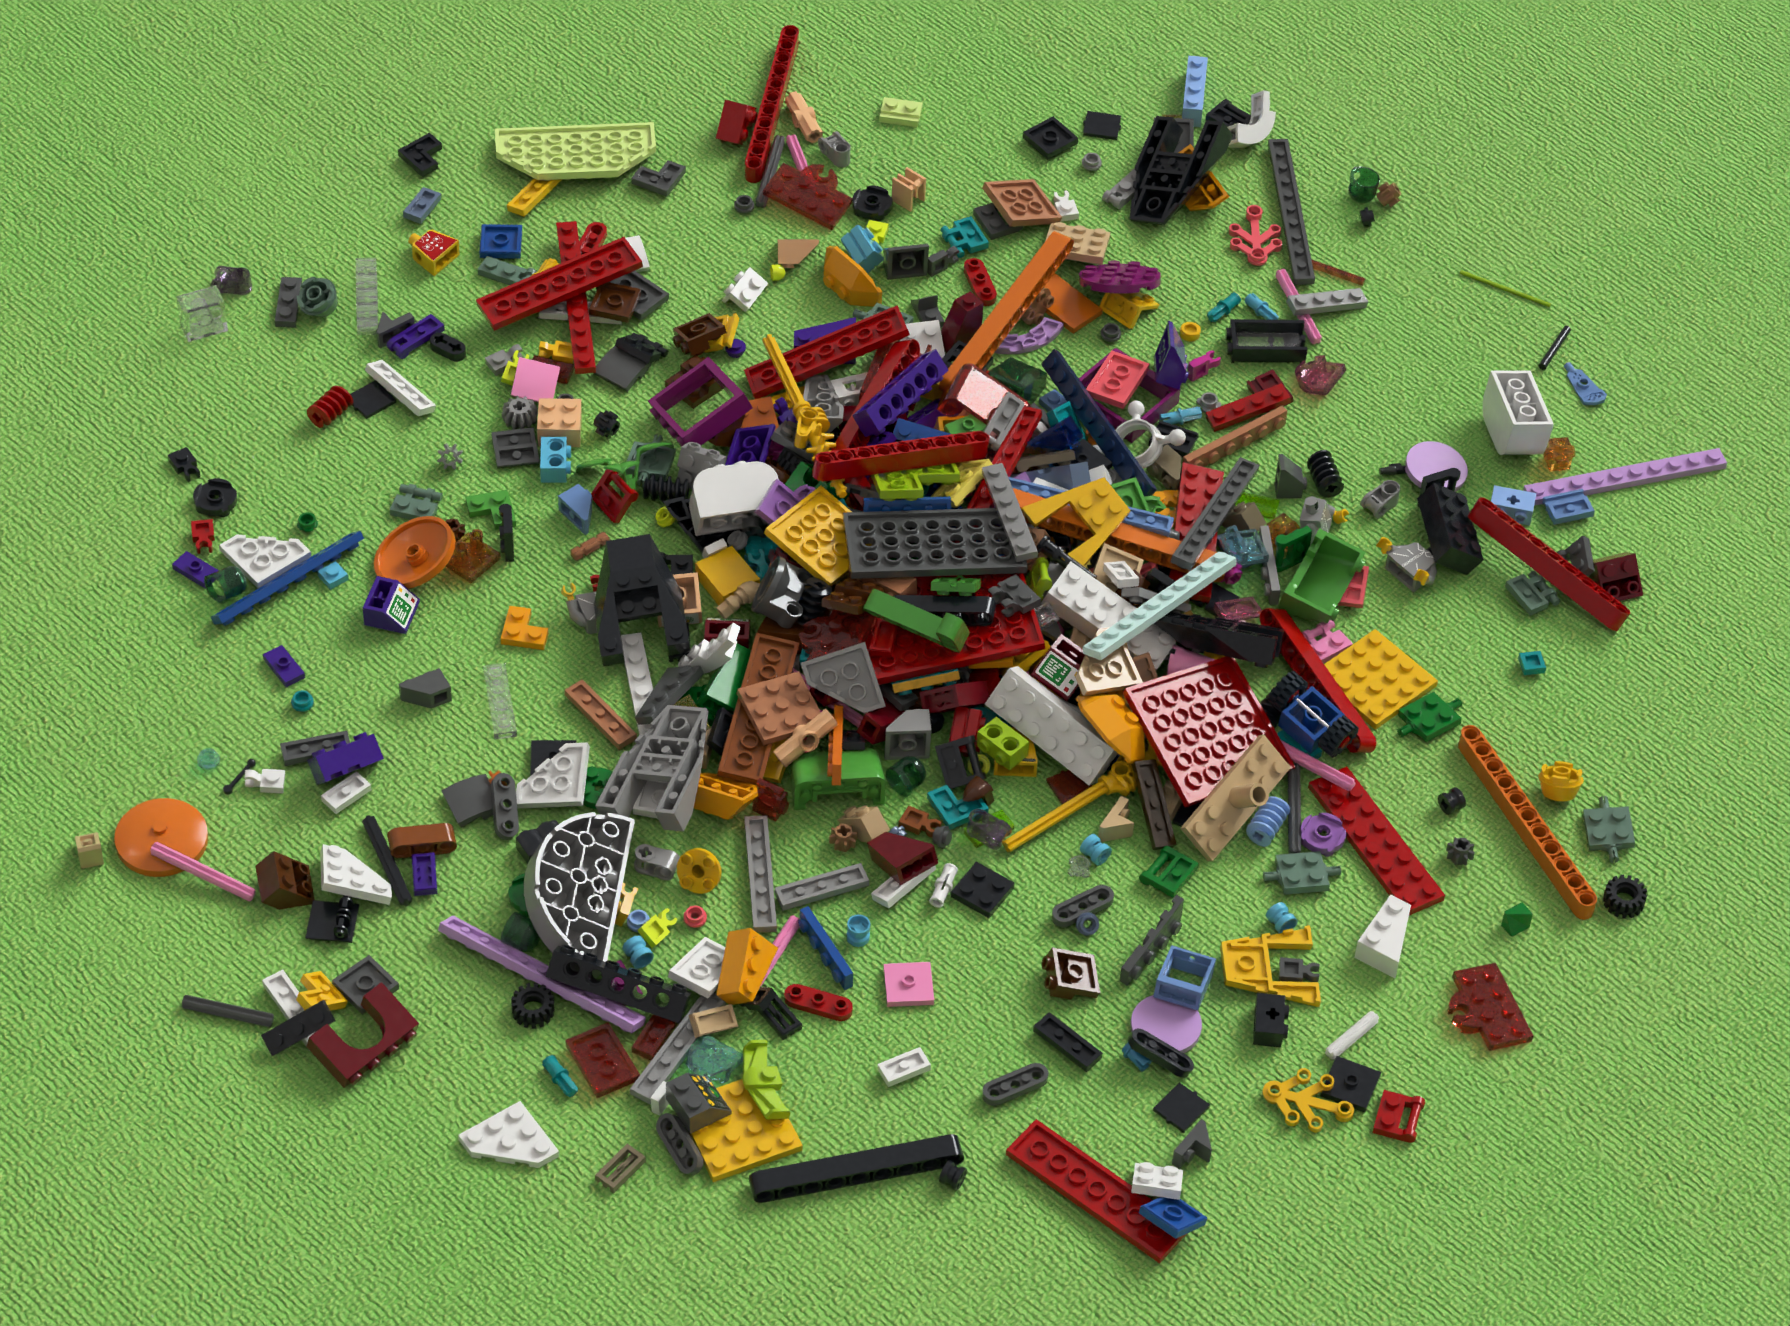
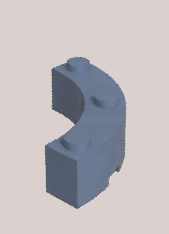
(1065, 476)

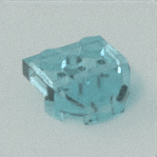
(1244, 545)
(712, 1059)

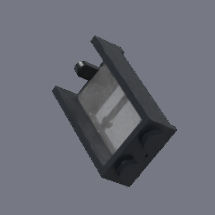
(1266, 340)

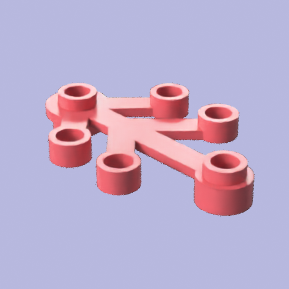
(1257, 255)

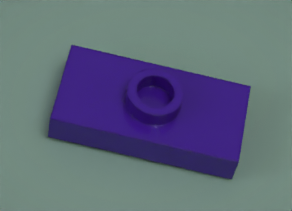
(193, 568)
(283, 666)
(424, 874)

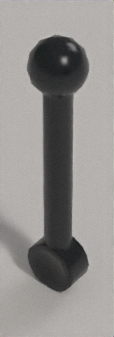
(228, 788)

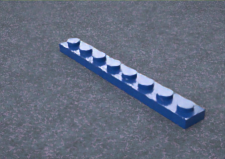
(281, 582)

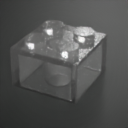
(202, 313)

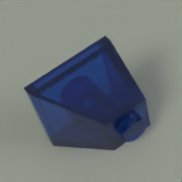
(1059, 436)

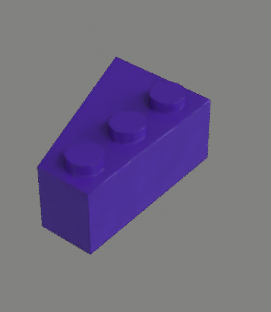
(809, 334)
(344, 758)

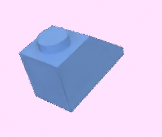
(577, 507)

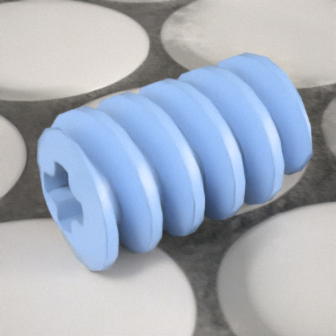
(1267, 821)

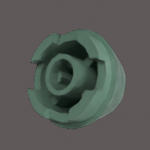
(317, 297)

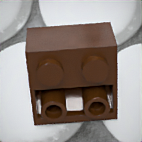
(284, 882)

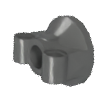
(780, 592)

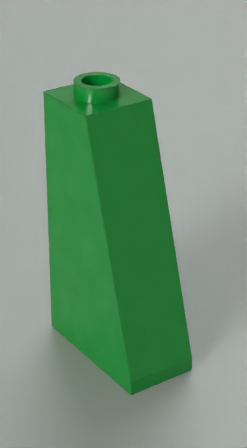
(723, 684)

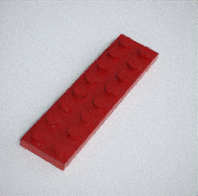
(559, 283)
(830, 351)
(1195, 491)
(1378, 843)
(1090, 1187)

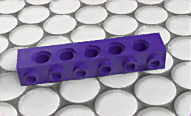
(900, 393)

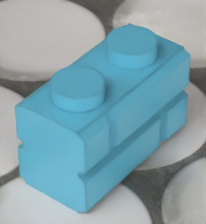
(863, 248)

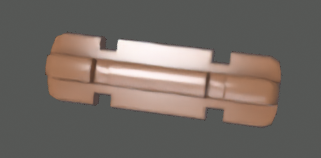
(589, 546)

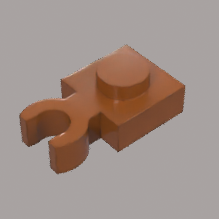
(917, 821)

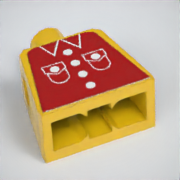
(434, 250)

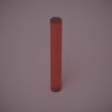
(1338, 273)

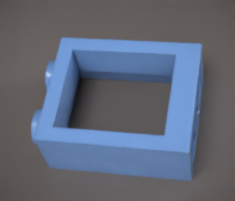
(1180, 991)

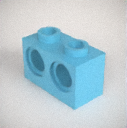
(554, 461)

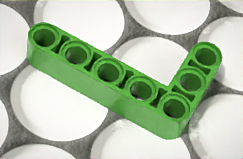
(945, 631)

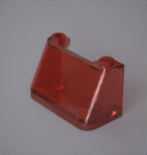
(974, 392)

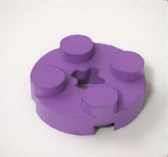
(1326, 844)

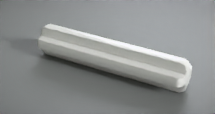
(1352, 1035)

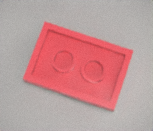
(1117, 379)

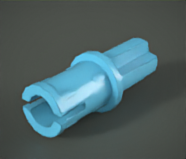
(1261, 308)
(1181, 416)

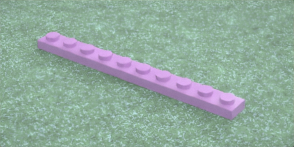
(1632, 475)
(536, 971)

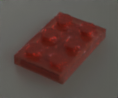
(602, 1060)

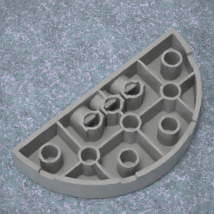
(578, 882)

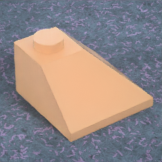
(794, 250)

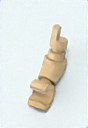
(744, 594)

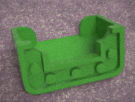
(1322, 578)
(859, 773)

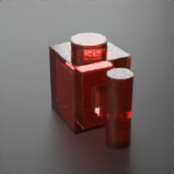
(770, 800)

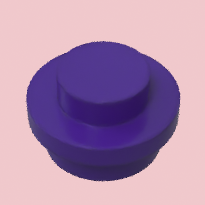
(737, 349)

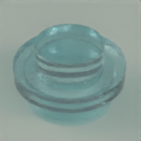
(208, 759)

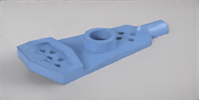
(1588, 393)

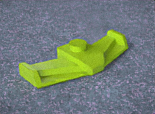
(763, 1080)

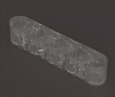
(366, 296)

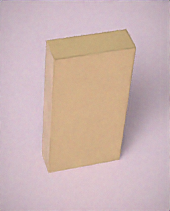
(713, 1020)

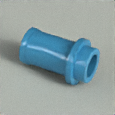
(1137, 1058)

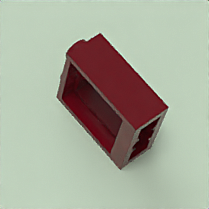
(955, 695)

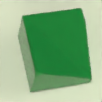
(1516, 919)

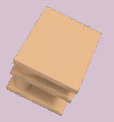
(908, 187)

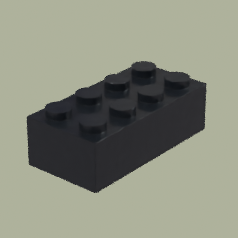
(1449, 529)

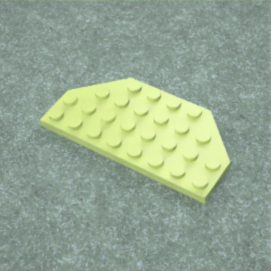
(575, 149)

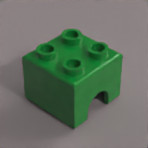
(803, 475)

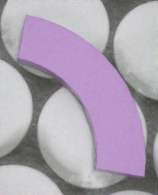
(1035, 339)

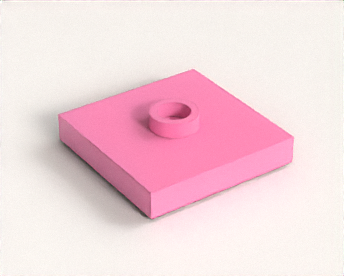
(908, 984)

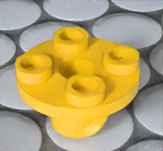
(698, 870)

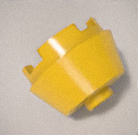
(1560, 781)

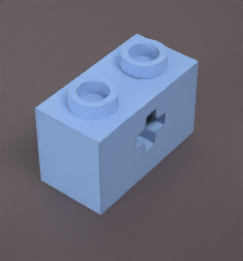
(1515, 503)

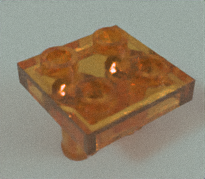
(472, 556)

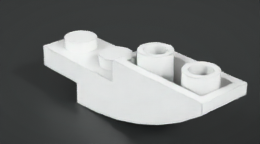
(713, 653)

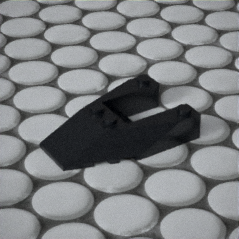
(1169, 178)
(633, 587)
(1225, 637)

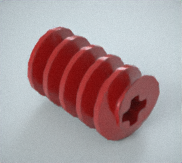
(329, 406)

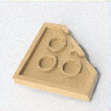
(1109, 674)

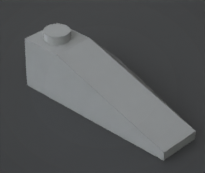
(821, 394)

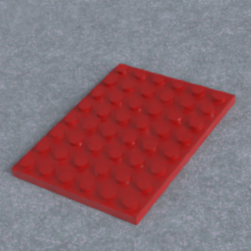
(1002, 639)

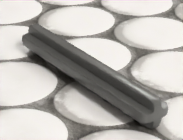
(227, 1010)

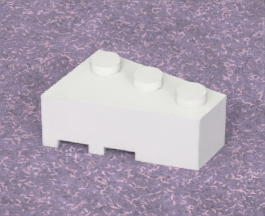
(1383, 939)

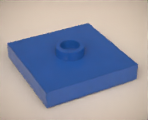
(501, 241)
(1173, 1216)

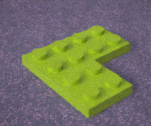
(909, 483)

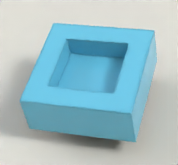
(333, 575)

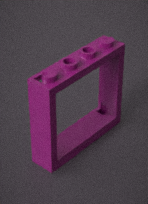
(1167, 402)
(712, 423)

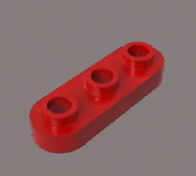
(593, 237)
(980, 281)
(826, 1007)

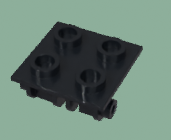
(333, 920)

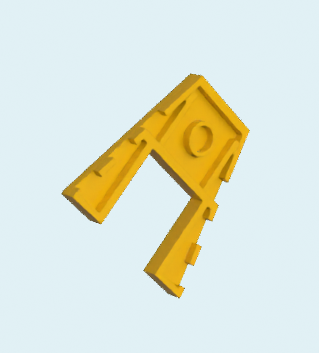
(1096, 506)
(1248, 965)

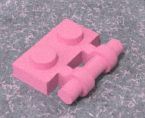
(1330, 644)

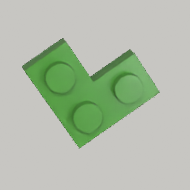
(489, 504)

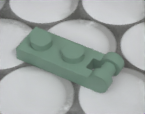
(503, 271)

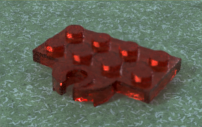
(809, 193)
(835, 632)
(1488, 1007)

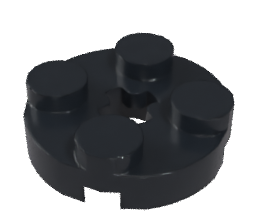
(862, 203)
(215, 507)

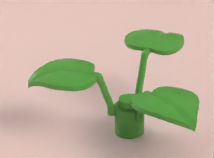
(622, 467)

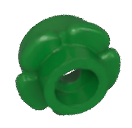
(307, 522)

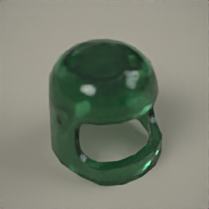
(1365, 187)
(231, 580)
(906, 775)
(520, 933)

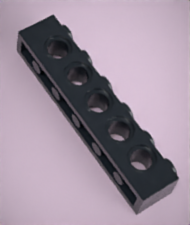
(560, 970)

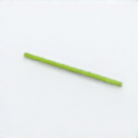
(1505, 288)

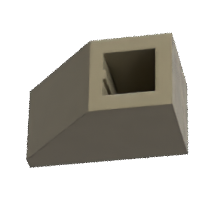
(1167, 468)
(1244, 517)

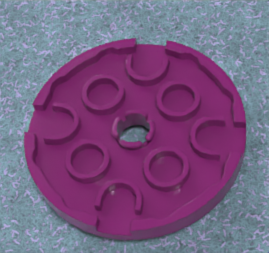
(1119, 277)

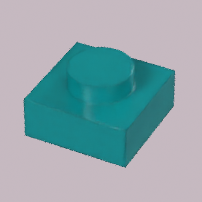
(1532, 663)

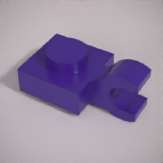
(782, 410)

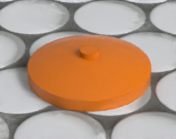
(415, 551)
(160, 821)

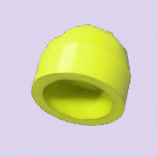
(777, 272)

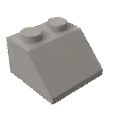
(909, 735)

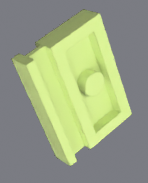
(900, 112)

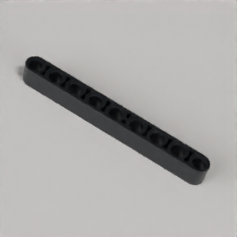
(855, 1168)

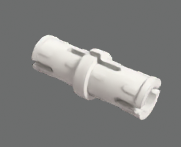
(939, 896)

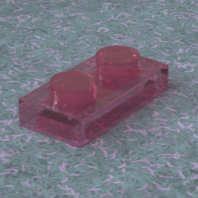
(1238, 609)

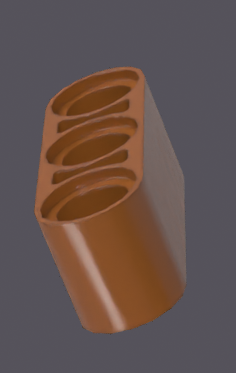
(422, 839)

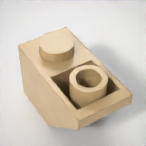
(865, 821)

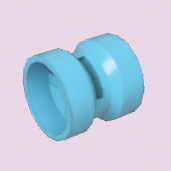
(1095, 849)
(1281, 917)
(858, 930)
(637, 950)

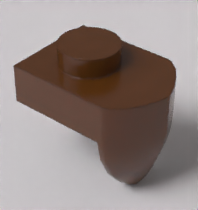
(978, 789)

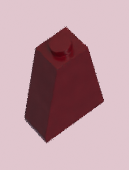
(962, 320)
(902, 856)

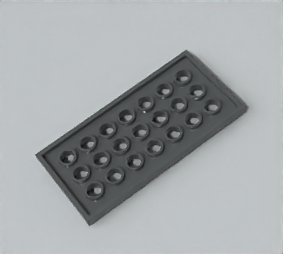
(924, 550)

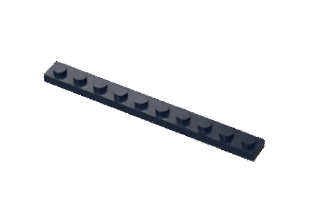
(1096, 421)

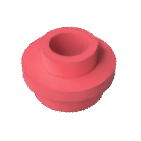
(695, 911)

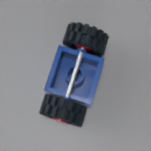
(1311, 716)

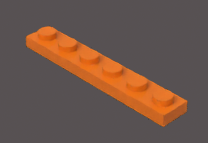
(835, 747)

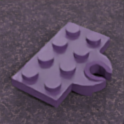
(780, 500)

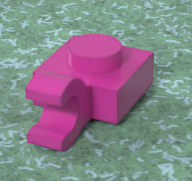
(1199, 366)

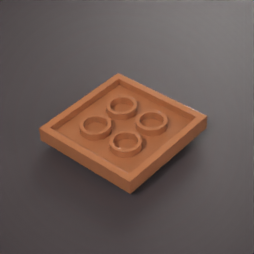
(1021, 202)
(778, 706)

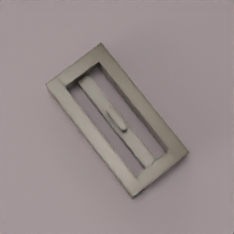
(608, 1182)

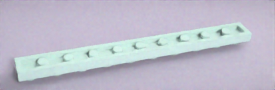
(1159, 605)

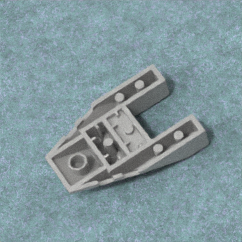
(665, 753)

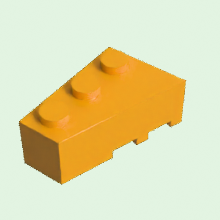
(744, 965)

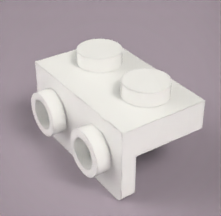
(746, 289)

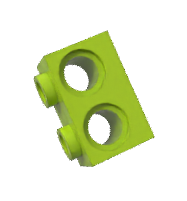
(1002, 743)

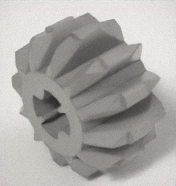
(519, 413)

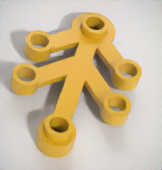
(1305, 1100)

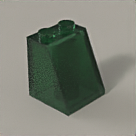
(1020, 378)

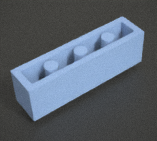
(1194, 89)

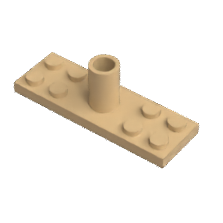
(1235, 798)

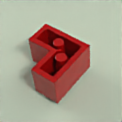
(734, 122)

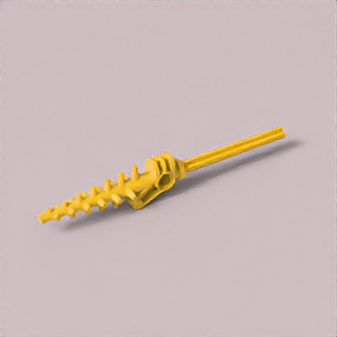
(811, 420)
(1118, 779)

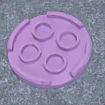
(1431, 458)
(1168, 1022)

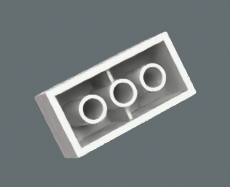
(1516, 413)
(728, 494)

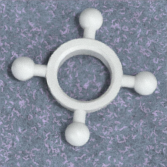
(1136, 409)

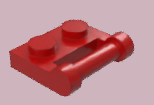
(609, 500)
(1391, 1112)

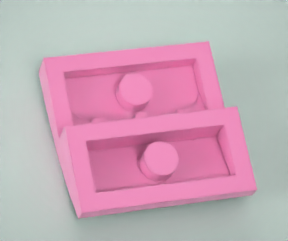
(534, 380)

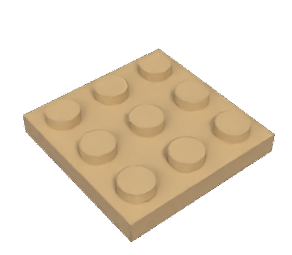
(1088, 245)

